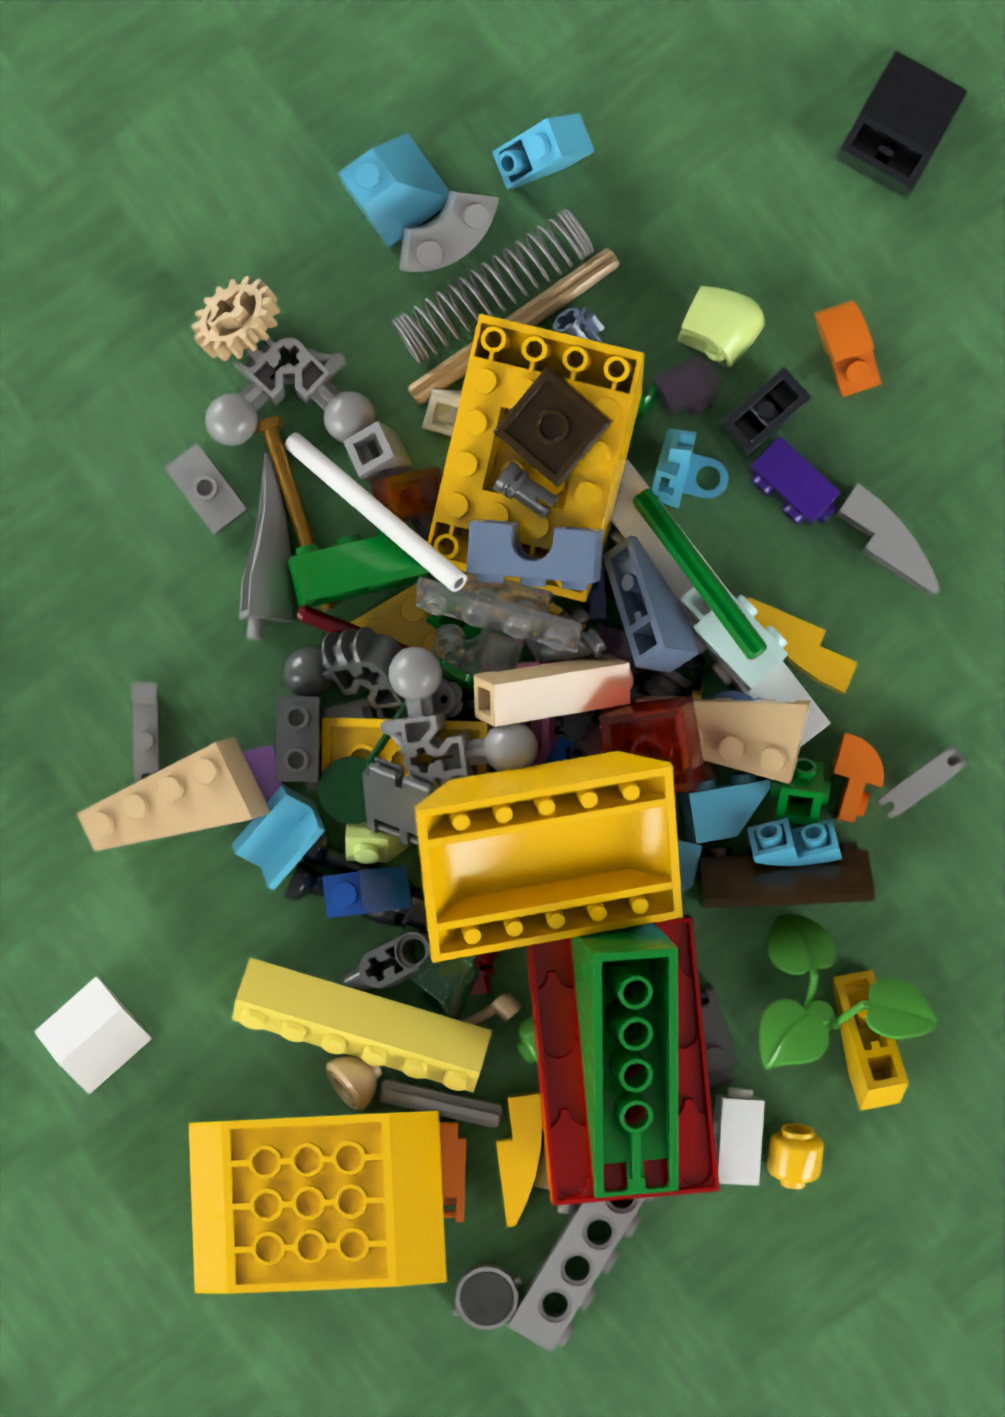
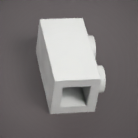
(738, 1136)

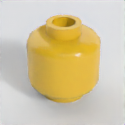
(795, 1155)

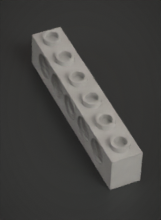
(555, 1328)

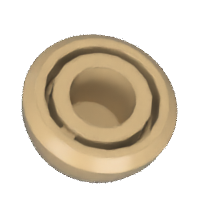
(353, 1080)

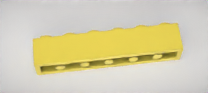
(361, 1025)

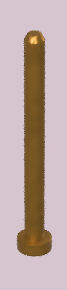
(270, 429)

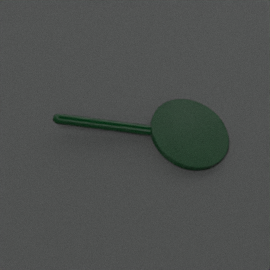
(342, 782)

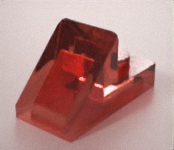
(410, 493)

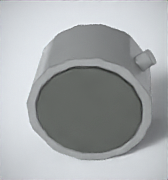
(486, 1296)

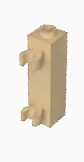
(551, 689)

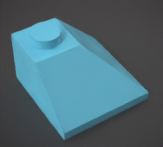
(395, 187)

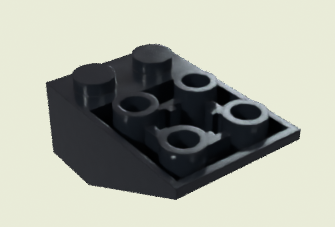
(901, 124)

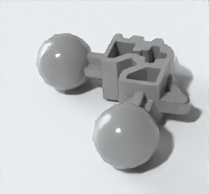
(234, 417)
(416, 676)

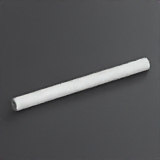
(376, 512)

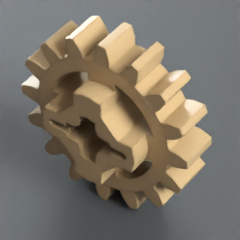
(236, 318)

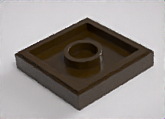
(553, 426)

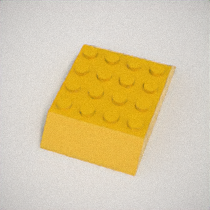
(548, 853)

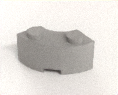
(450, 234)

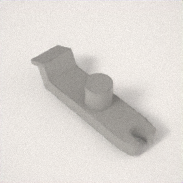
(145, 729)
(923, 781)

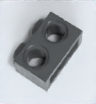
(299, 738)

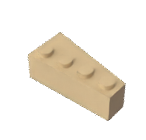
(188, 796)

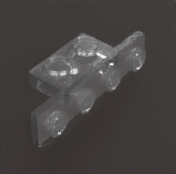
(503, 607)

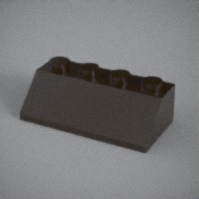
(741, 882)

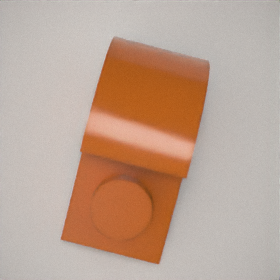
(848, 347)
(860, 767)

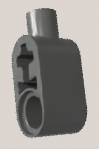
(399, 949)

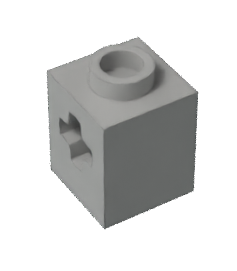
(379, 458)

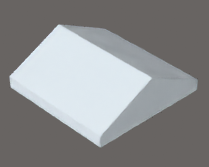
(92, 1035)

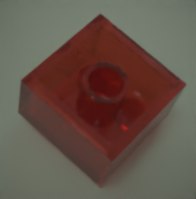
(661, 732)

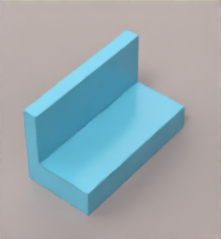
(281, 837)

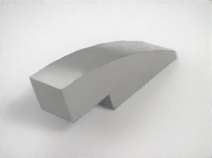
(889, 539)

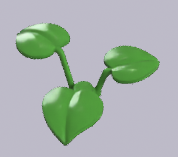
(802, 1035)

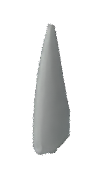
(267, 577)

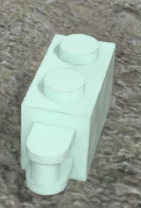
(722, 645)

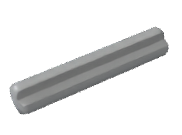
(447, 1103)

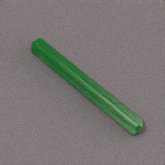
(699, 574)

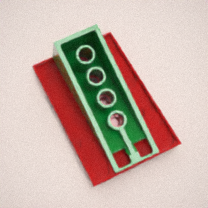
(623, 1064)

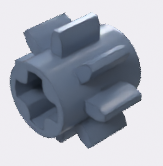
(579, 324)

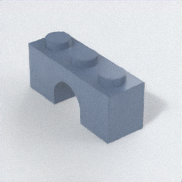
(497, 553)

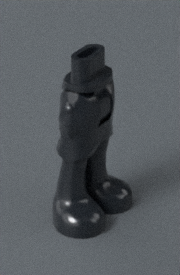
(309, 881)

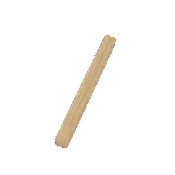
(530, 314)

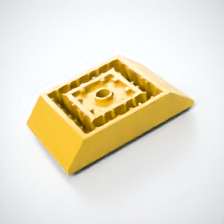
(499, 371)

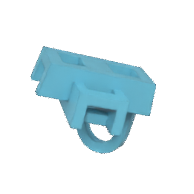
(679, 467)

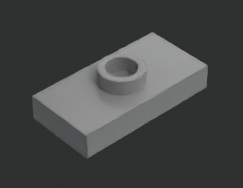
(206, 489)

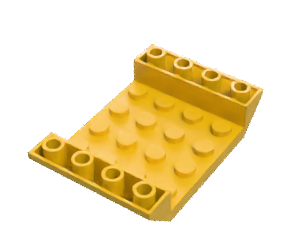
(317, 1203)

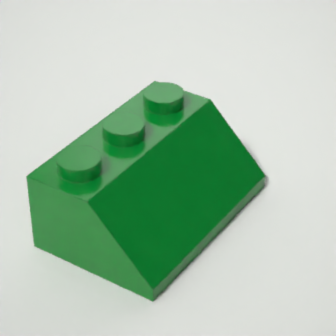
(351, 569)

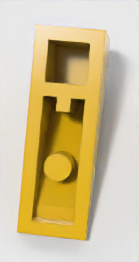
(870, 1058)

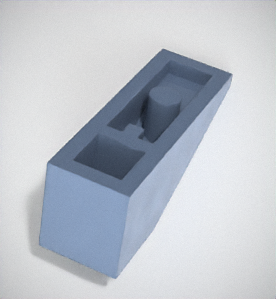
(649, 610)

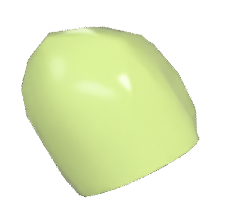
(721, 324)

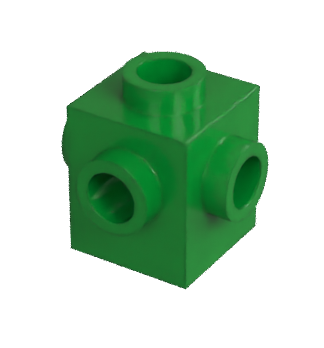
(804, 795)

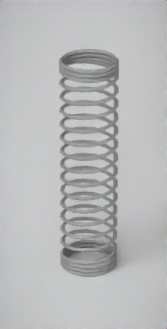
(567, 225)

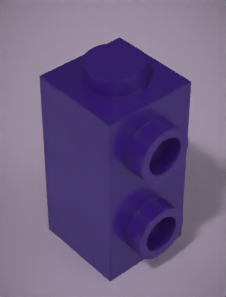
(795, 483)

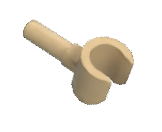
(504, 1006)

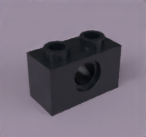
(765, 412)

